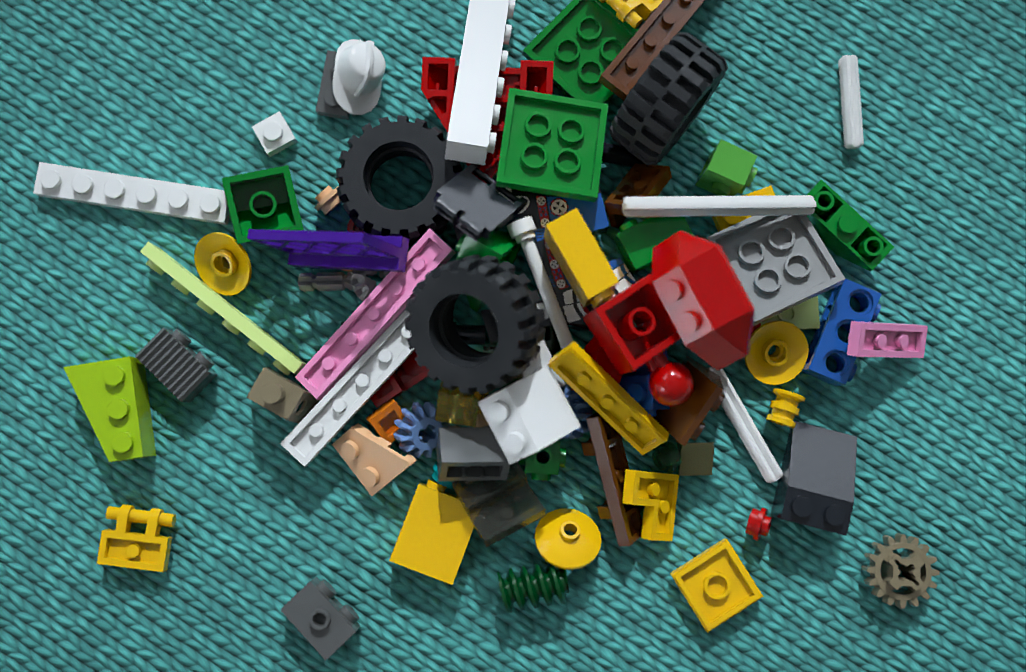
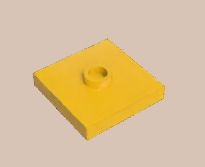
(716, 585)

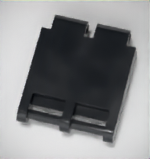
(476, 204)

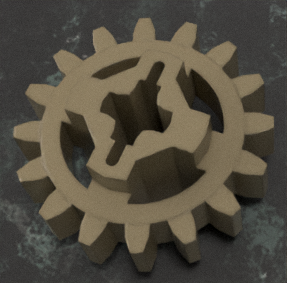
(915, 569)

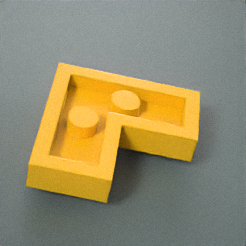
(658, 496)

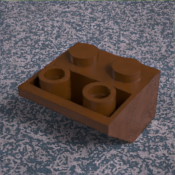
(687, 419)

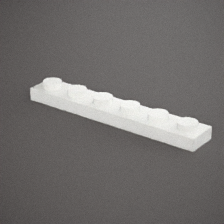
(131, 193)
(350, 393)

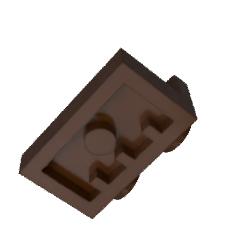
(639, 181)

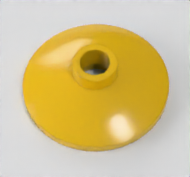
(222, 263)
(788, 357)
(565, 550)

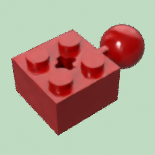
(631, 347)

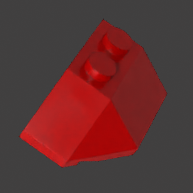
(703, 298)

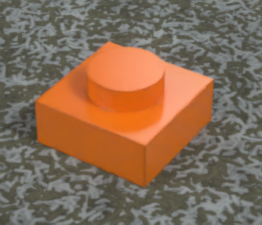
(383, 420)

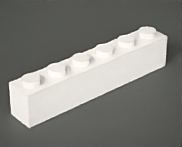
(478, 81)

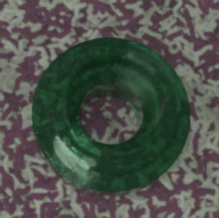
(666, 457)

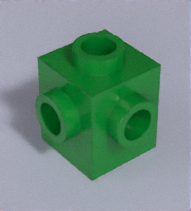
(543, 471)

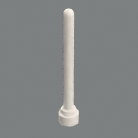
(523, 233)

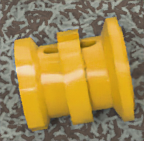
(784, 407)

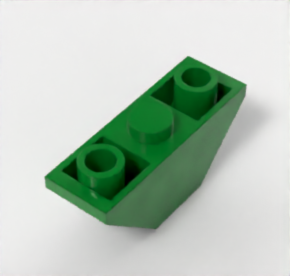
(845, 230)

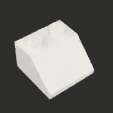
(529, 414)

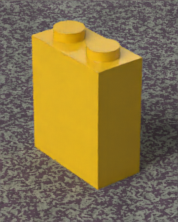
(581, 259)
(433, 533)

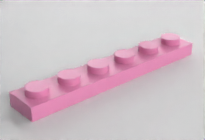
(372, 316)

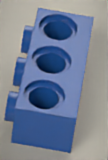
(826, 339)

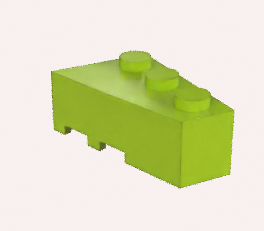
(116, 406)

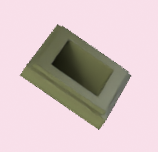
(696, 458)

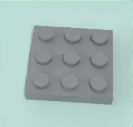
(778, 262)

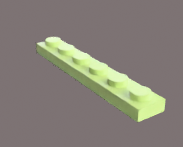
(212, 302)

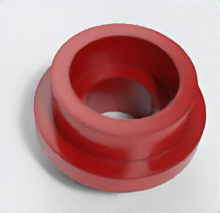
(758, 523)

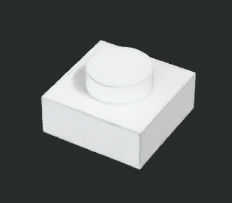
(274, 134)

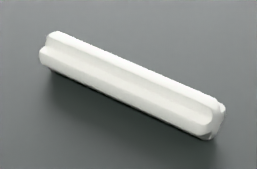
(851, 102)

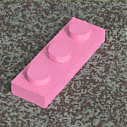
(886, 340)

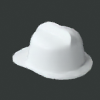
(358, 76)

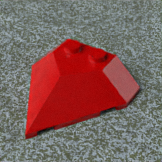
(439, 86)

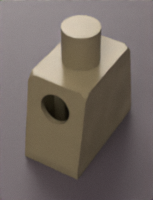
(281, 395)

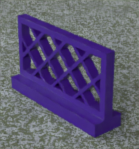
(337, 249)

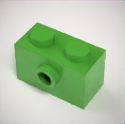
(727, 170)

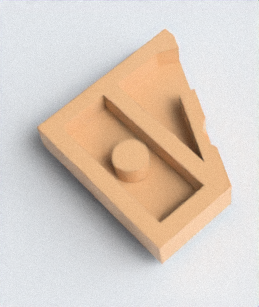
(371, 458)

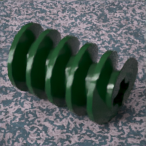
(533, 586)

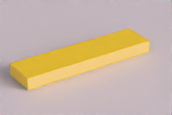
(608, 398)

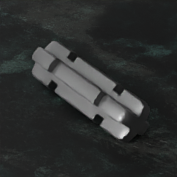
(325, 281)

